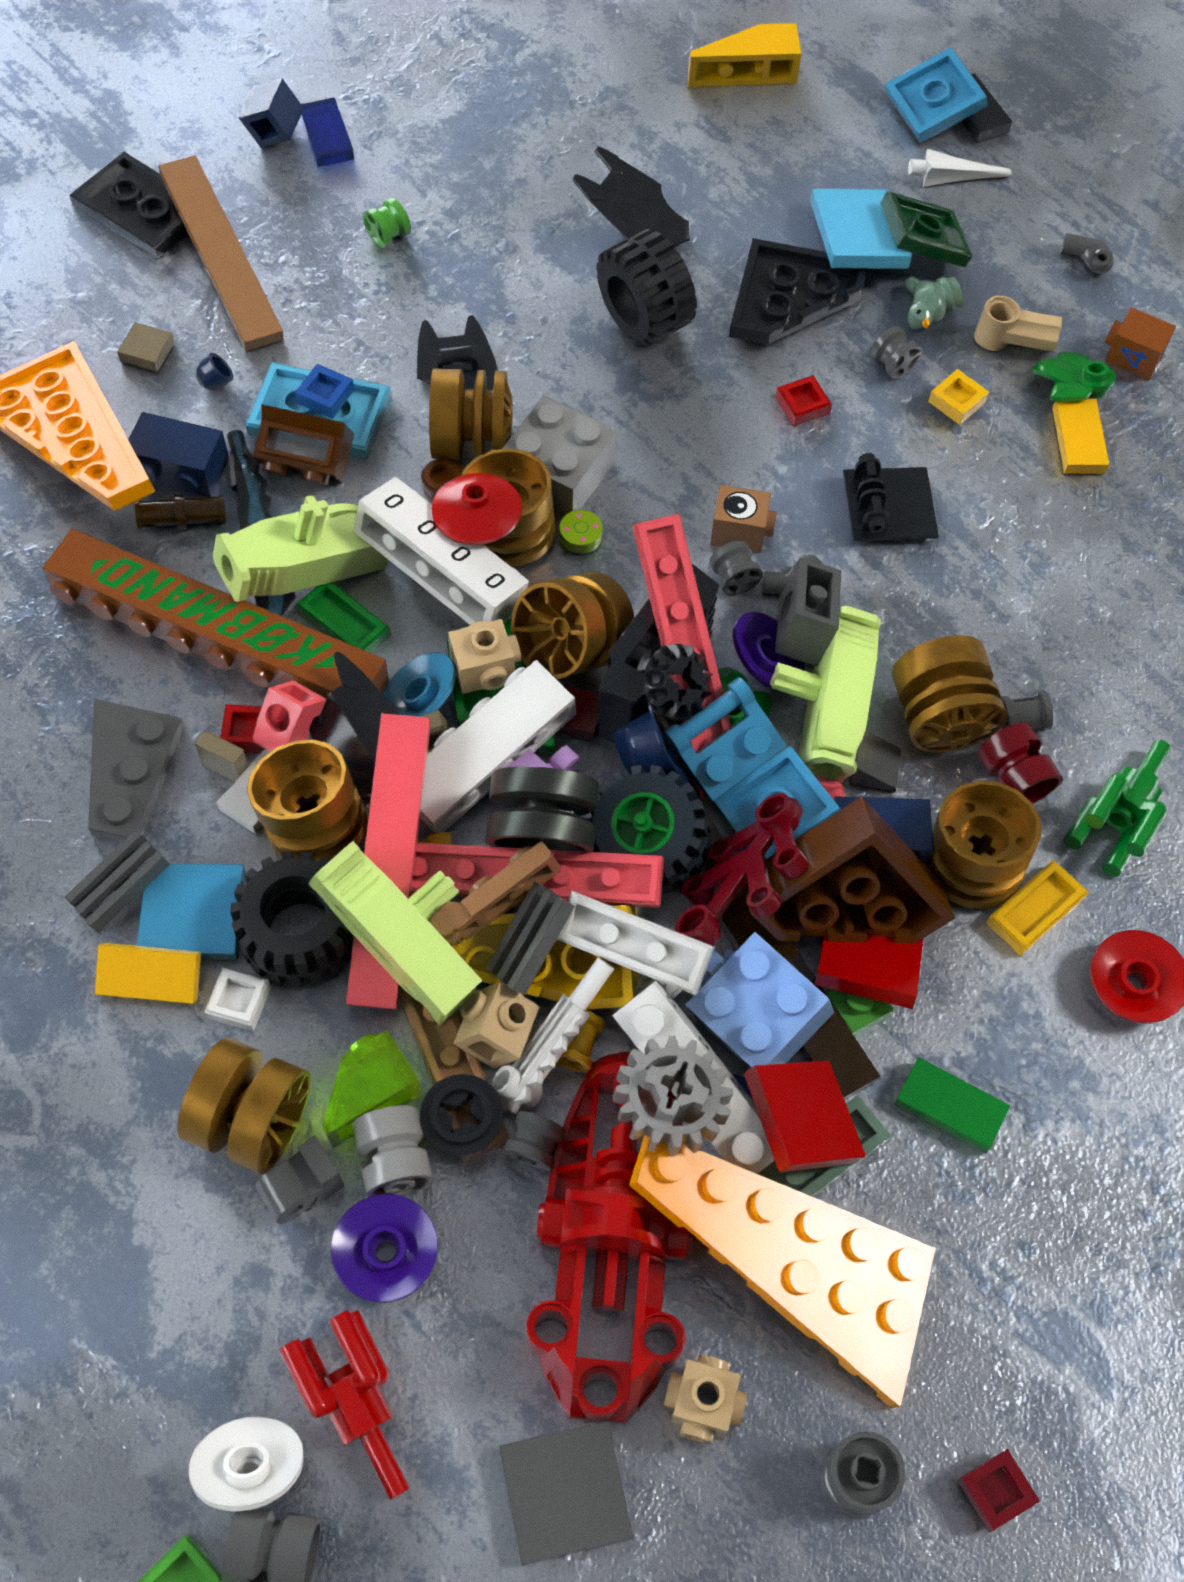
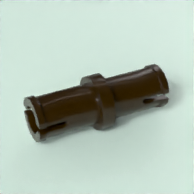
(180, 511)

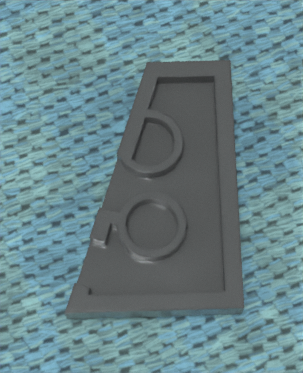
(128, 766)

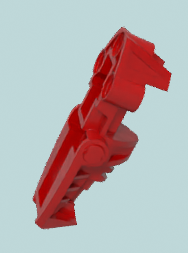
(600, 1216)

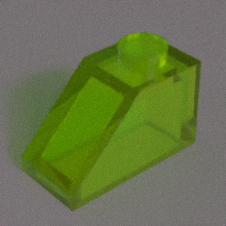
(368, 1079)

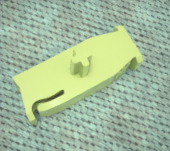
(295, 551)
(836, 695)
(399, 929)

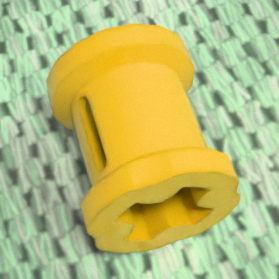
(579, 1050)

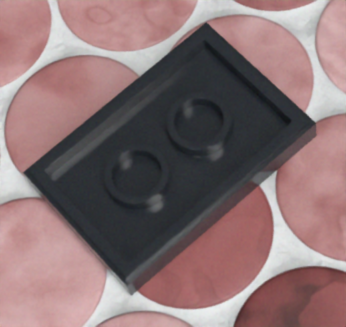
(133, 204)

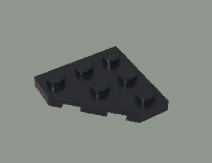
(789, 290)

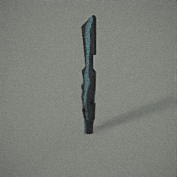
(252, 504)

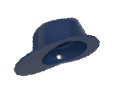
(644, 744)

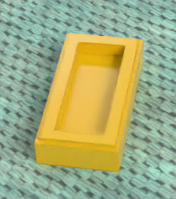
(1080, 437)
(1037, 908)
(147, 973)

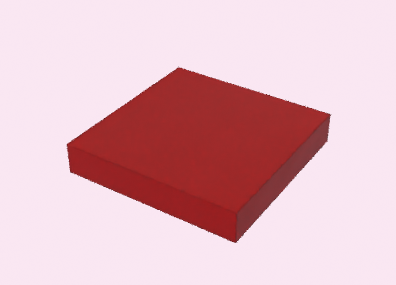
(872, 969)
(804, 1115)

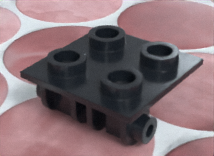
(889, 502)

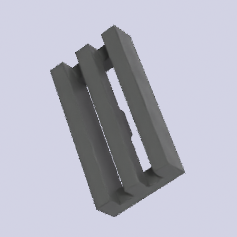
(114, 875)
(529, 938)

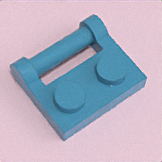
(735, 750)

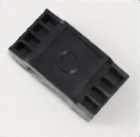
(623, 686)

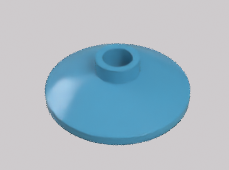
(422, 684)

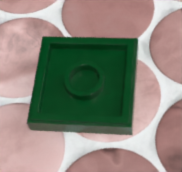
(925, 229)

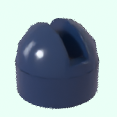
(213, 372)

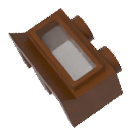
(303, 445)

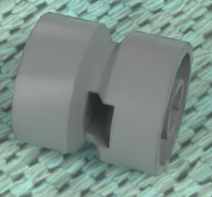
(390, 1144)

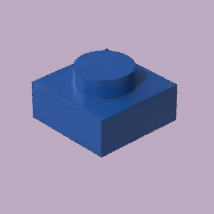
(324, 391)

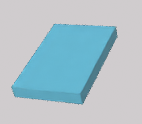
(856, 229)
(361, 411)

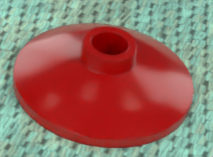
(476, 508)
(1150, 961)

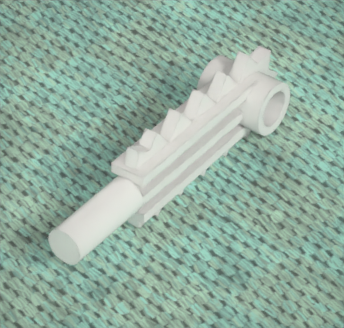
(523, 1081)

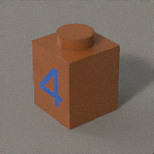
(1138, 343)

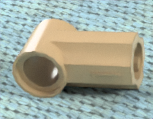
(1006, 324)

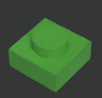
(859, 1012)

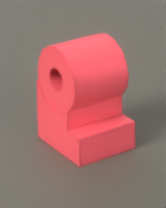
(286, 715)

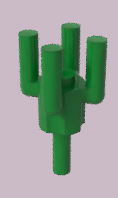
(1128, 805)

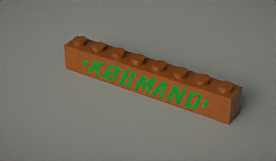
(199, 617)

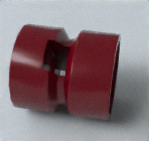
(1018, 762)

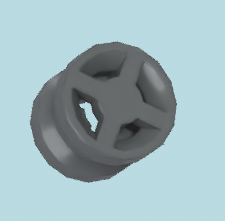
(895, 352)
(736, 568)
(534, 1140)

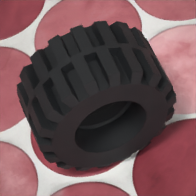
(646, 287)
(286, 956)

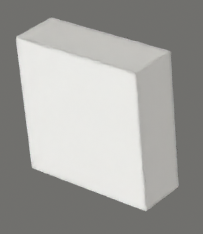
(237, 999)

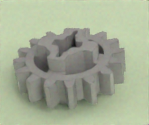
(696, 1103)

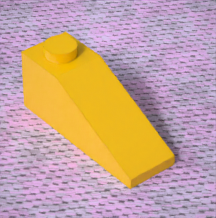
(751, 57)

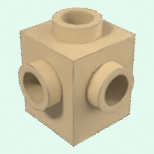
(483, 655)
(496, 1024)
(696, 1419)

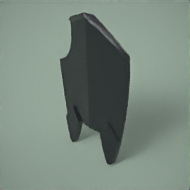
(632, 200)
(463, 352)
(353, 722)

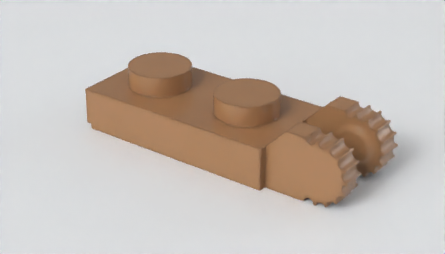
(495, 895)

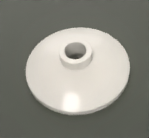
(246, 1463)

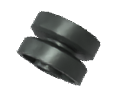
(543, 807)

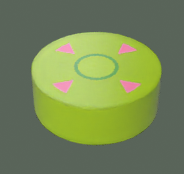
(580, 531)

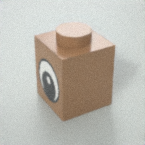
(742, 516)

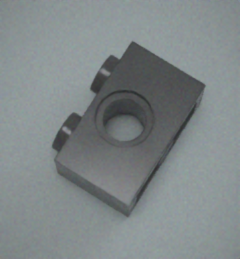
(808, 611)

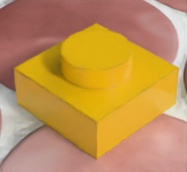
(958, 396)

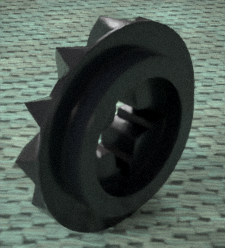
(664, 693)
(453, 1094)

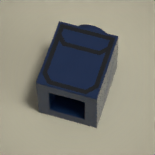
(271, 113)

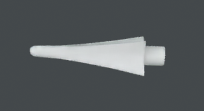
(943, 168)

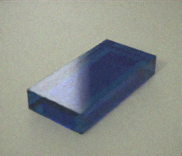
(326, 132)

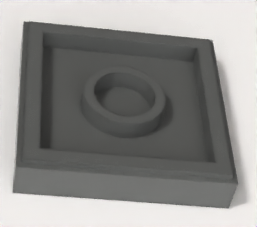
(565, 1493)

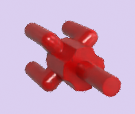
(349, 1393)

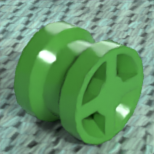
(387, 222)

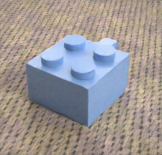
(758, 1004)

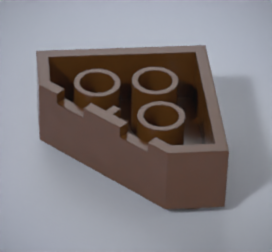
(856, 884)

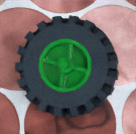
(653, 817)

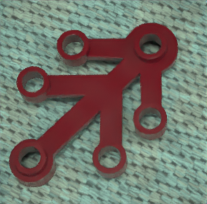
(776, 822)

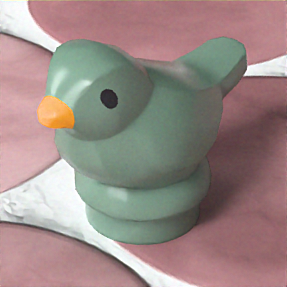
(933, 300)

